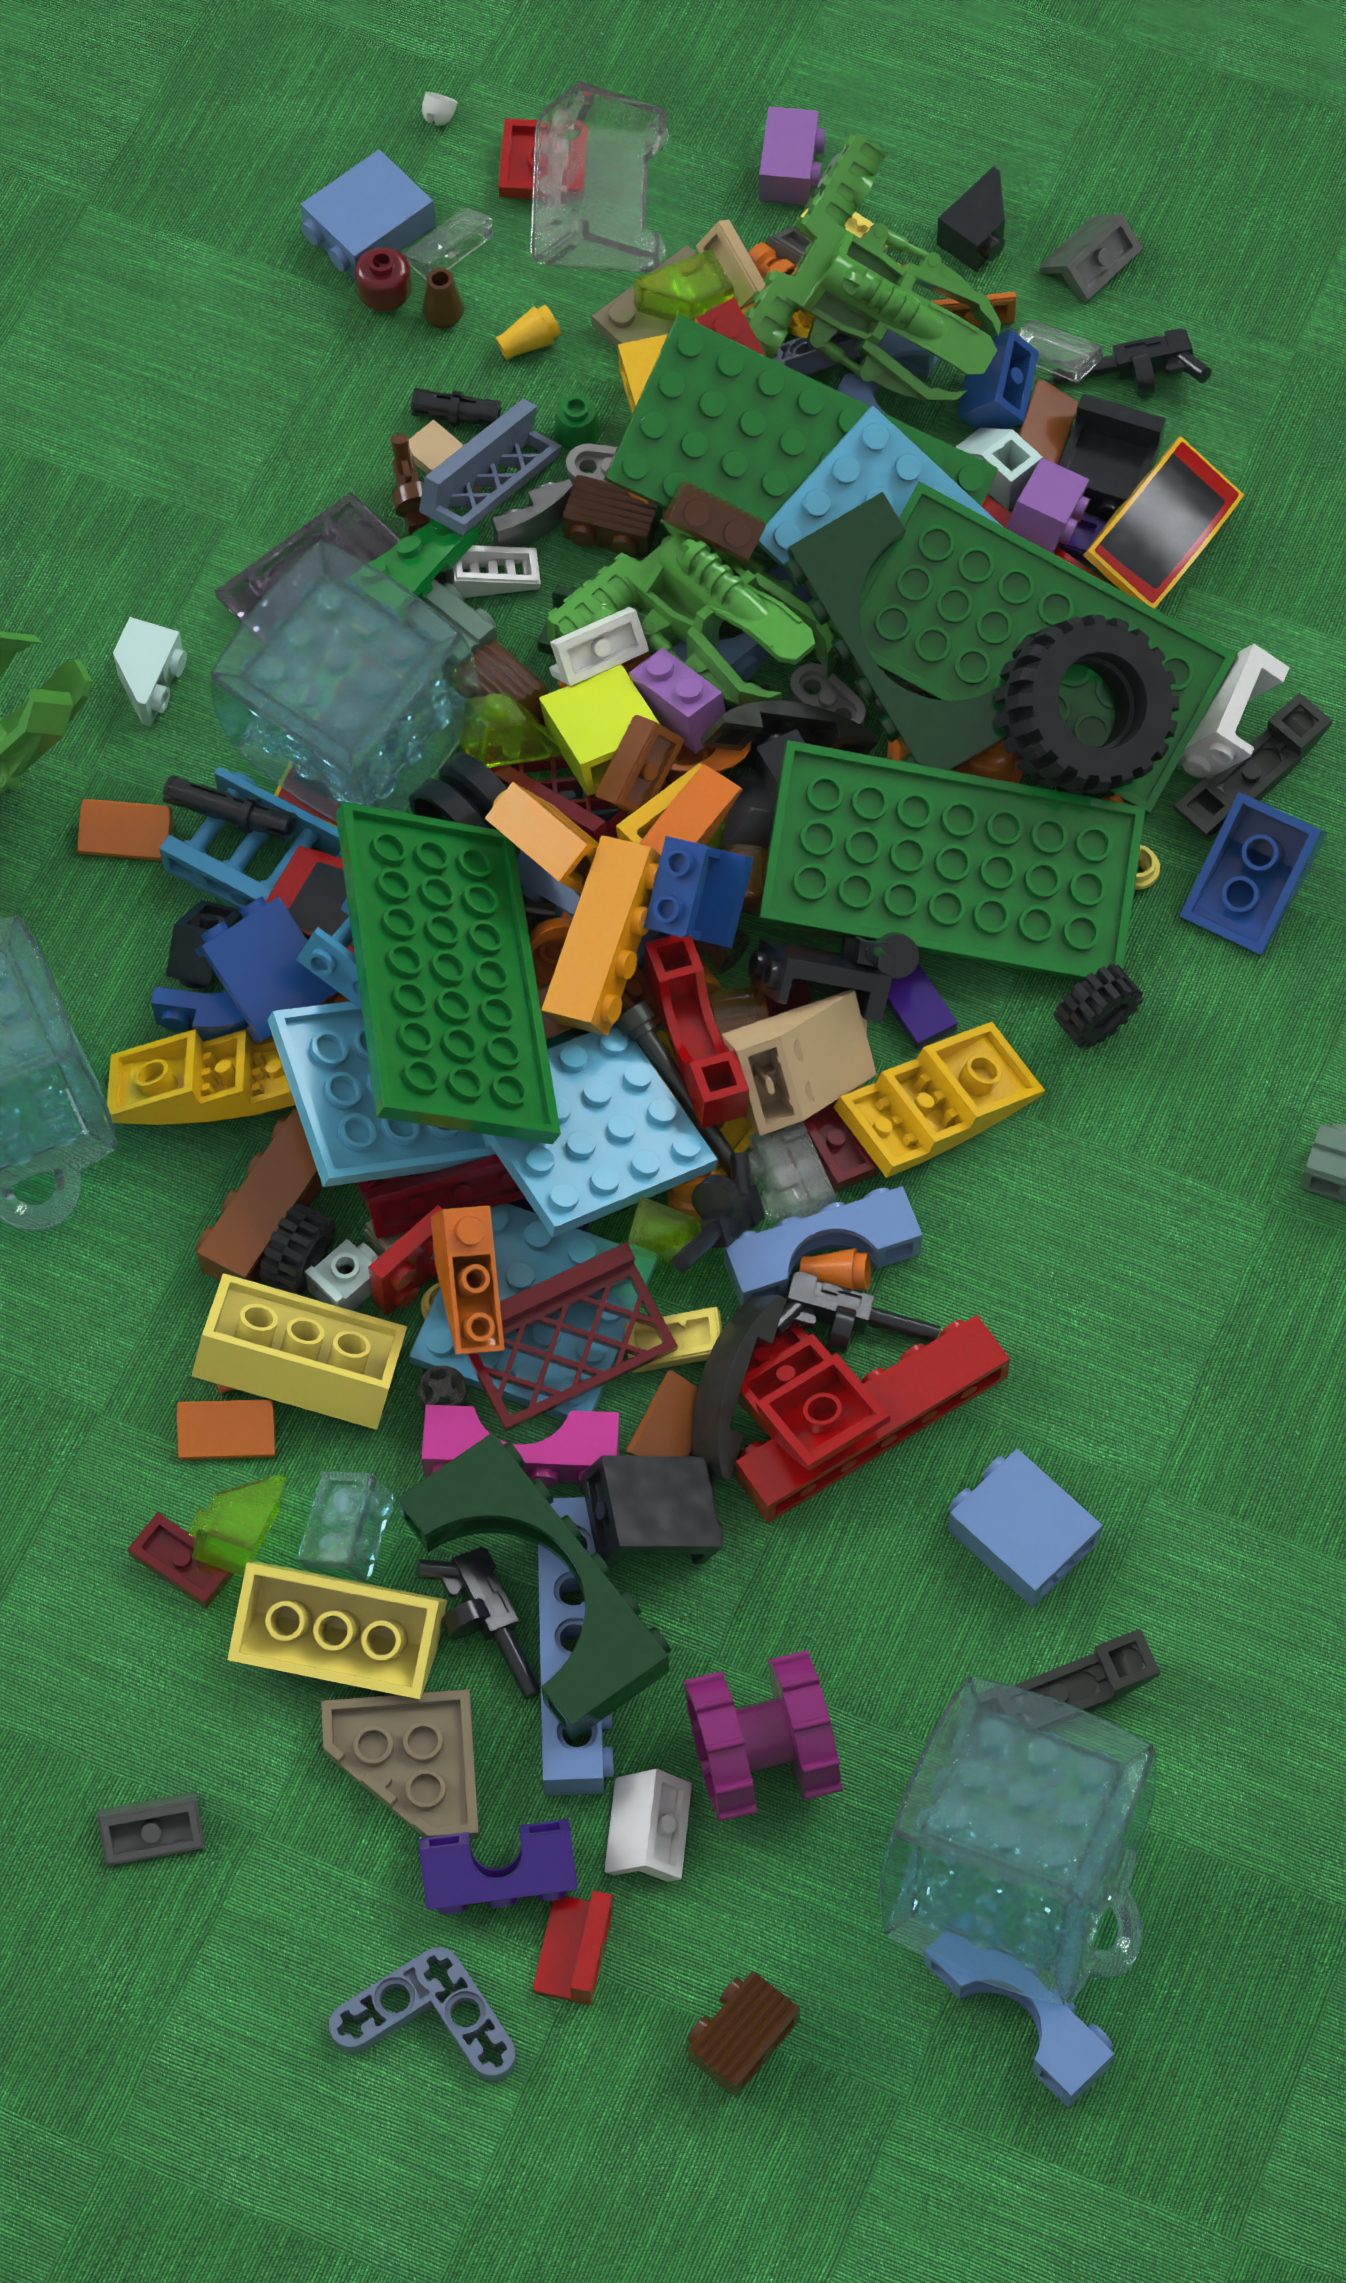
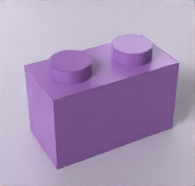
(789, 155)
(1049, 506)
(678, 697)

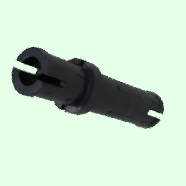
(246, 813)

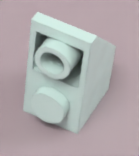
(1011, 456)
(146, 664)

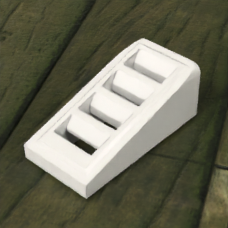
(491, 583)

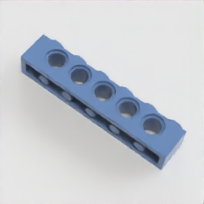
(565, 1767)

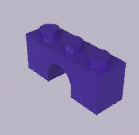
(457, 1878)

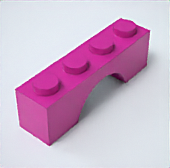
(553, 1460)

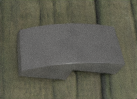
(529, 524)

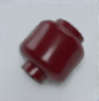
(383, 279)

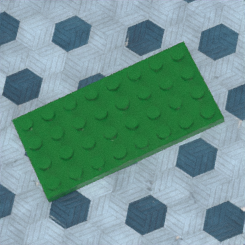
(746, 428)
(967, 591)
(951, 862)
(446, 975)

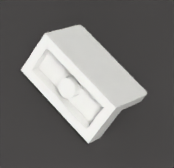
(598, 647)
(648, 1825)

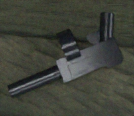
(1145, 357)
(891, 953)
(726, 1211)
(845, 1311)
(484, 1609)

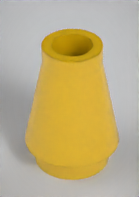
(530, 332)

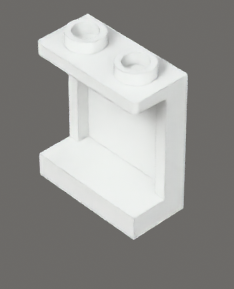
(1215, 743)

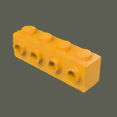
(603, 937)

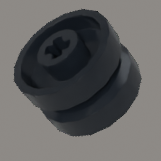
(461, 794)

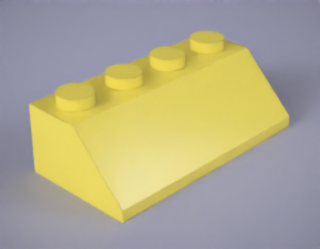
(299, 1351)
(336, 1629)

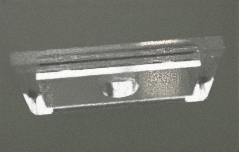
(450, 242)

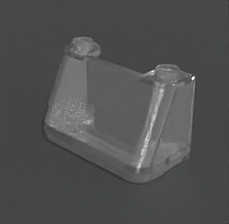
(594, 181)

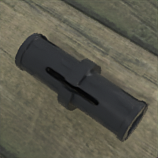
(455, 407)

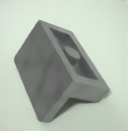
(1093, 254)

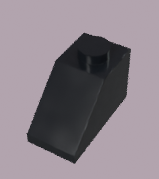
(975, 223)
(186, 938)

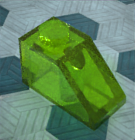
(683, 288)
(504, 732)
(661, 1231)
(237, 1524)

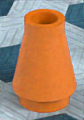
(840, 1268)

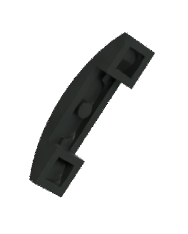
(773, 717)
(1275, 753)
(723, 1379)
(1101, 1676)

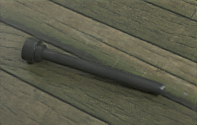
(639, 1026)

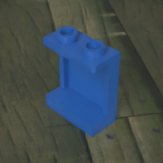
(698, 892)
(260, 964)

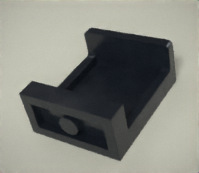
(1113, 450)
(778, 964)
(651, 1507)

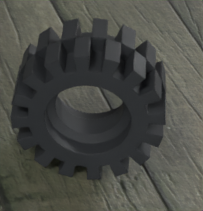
(1098, 1006)
(296, 1246)

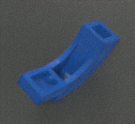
(208, 1013)

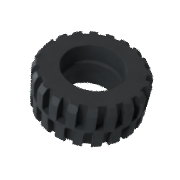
(1139, 695)

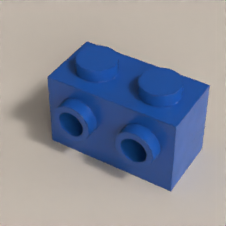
(1003, 392)

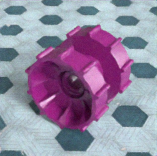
(763, 1735)

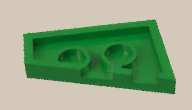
(425, 554)

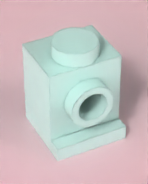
(339, 1289)

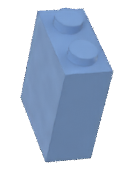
(367, 210)
(1023, 1526)

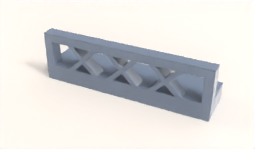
(476, 466)

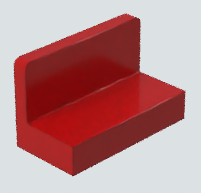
(574, 1948)

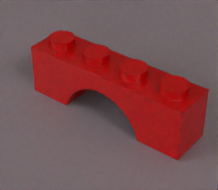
(682, 1000)

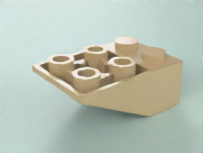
(802, 1060)

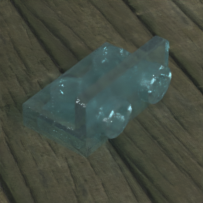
(346, 1523)

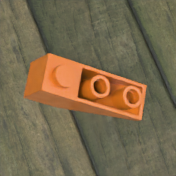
(468, 1278)

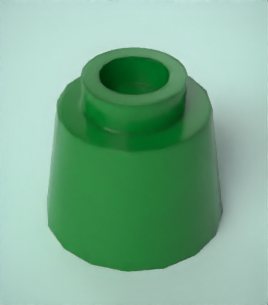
(576, 422)

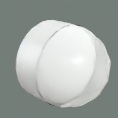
(438, 108)

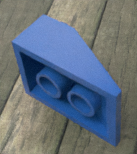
(1252, 873)

